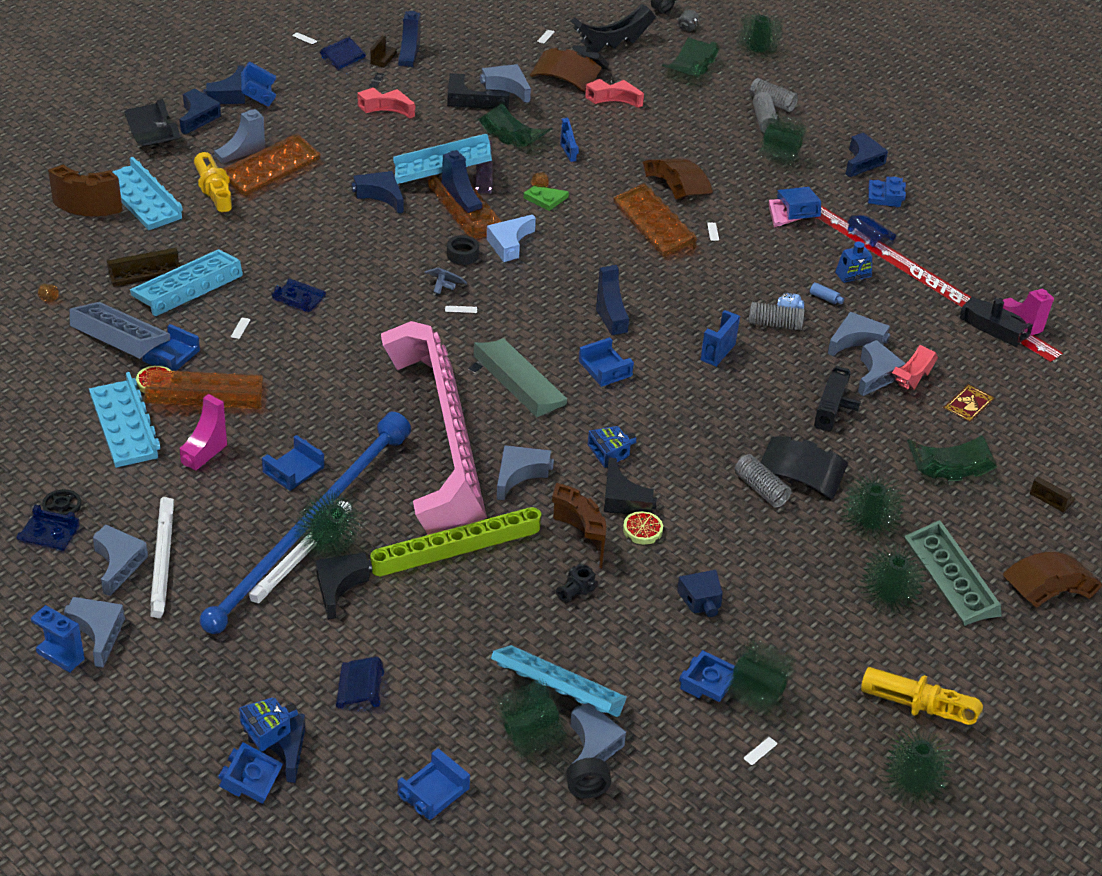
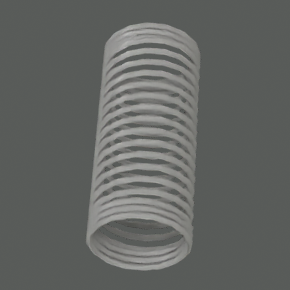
(788, 99)
(768, 109)
(779, 310)
(748, 470)

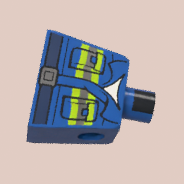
(855, 263)
(610, 443)
(267, 721)

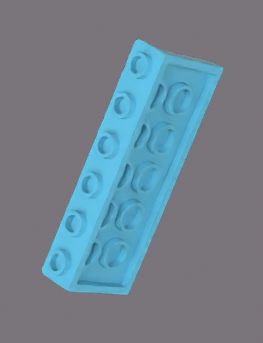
(429, 160)
(146, 196)
(188, 281)
(125, 422)
(560, 679)

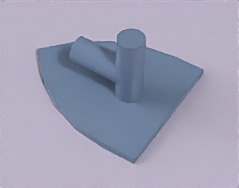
(442, 277)

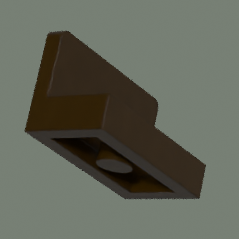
(380, 53)
(1051, 494)

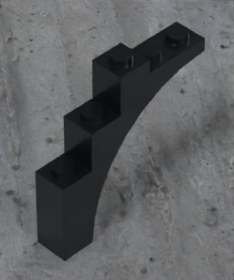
(612, 35)

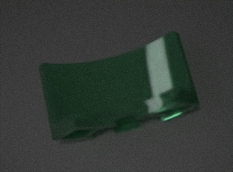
(694, 58)
(509, 129)
(955, 461)

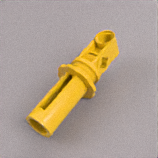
(213, 182)
(922, 696)

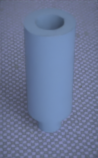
(826, 294)

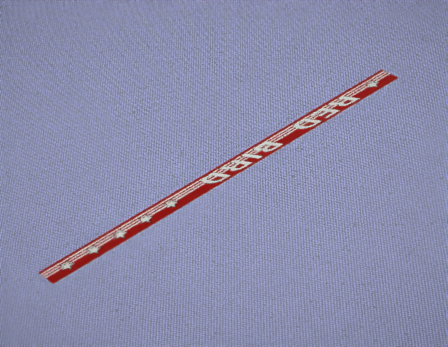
(924, 276)

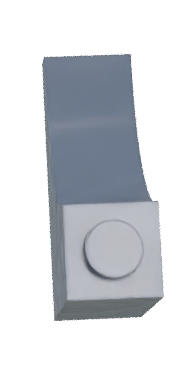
(508, 79)
(247, 139)
(858, 331)
(880, 366)
(522, 464)
(122, 553)
(99, 621)
(597, 733)

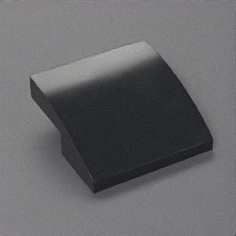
(596, 57)

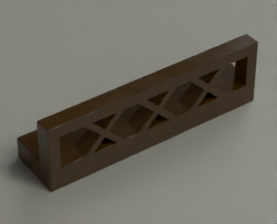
(143, 265)

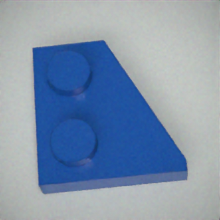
(568, 141)

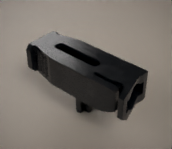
(995, 320)
(833, 399)

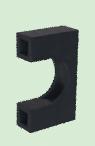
(460, 96)

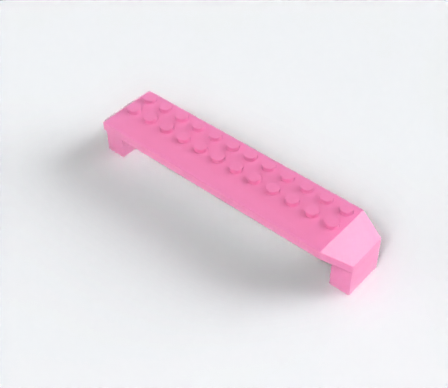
(460, 497)

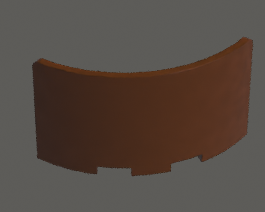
(567, 66)
(681, 175)
(85, 195)
(581, 513)
(1049, 573)

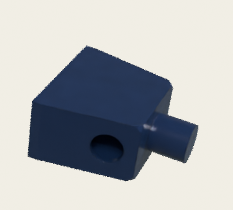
(701, 592)

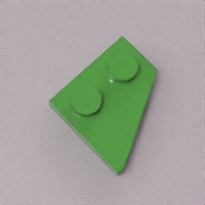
(545, 197)

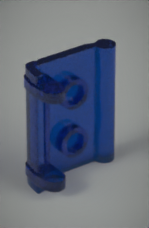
(343, 53)
(869, 228)
(299, 295)
(49, 529)
(360, 682)

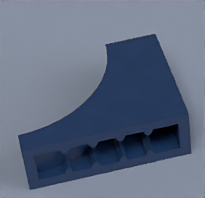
(410, 39)
(227, 90)
(200, 109)
(867, 155)
(457, 182)
(379, 186)
(609, 301)
(290, 746)

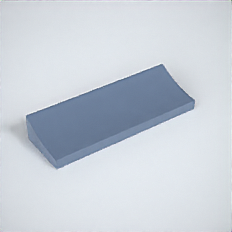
(117, 328)

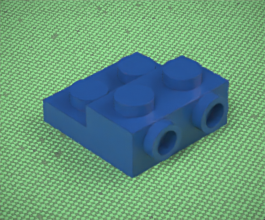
(887, 193)
(707, 676)
(249, 773)

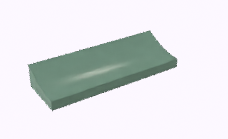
(519, 377)
(953, 574)

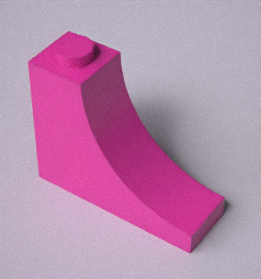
(1033, 309)
(207, 437)

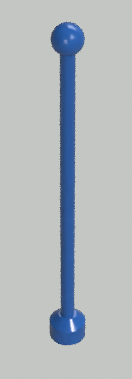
(392, 430)

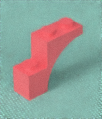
(622, 91)
(395, 101)
(913, 370)

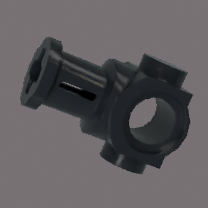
(579, 581)

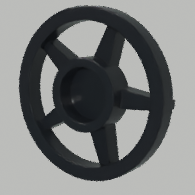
(62, 503)

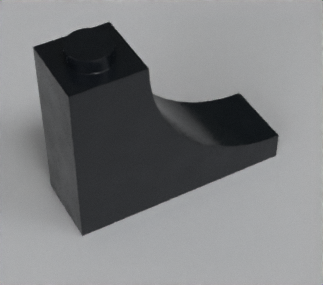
(625, 496)
(338, 575)

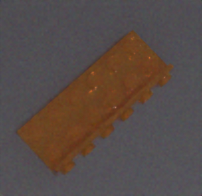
(271, 164)
(655, 220)
(474, 222)
(192, 387)

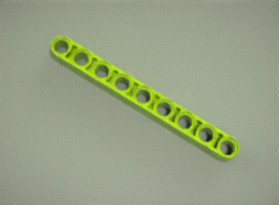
(455, 541)

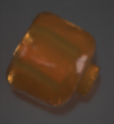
(540, 180)
(48, 292)

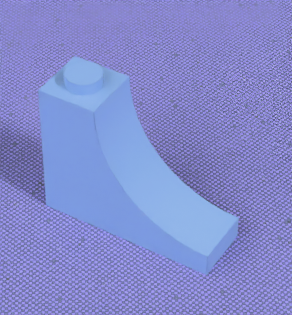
(506, 235)

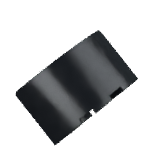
(151, 125)
(805, 464)

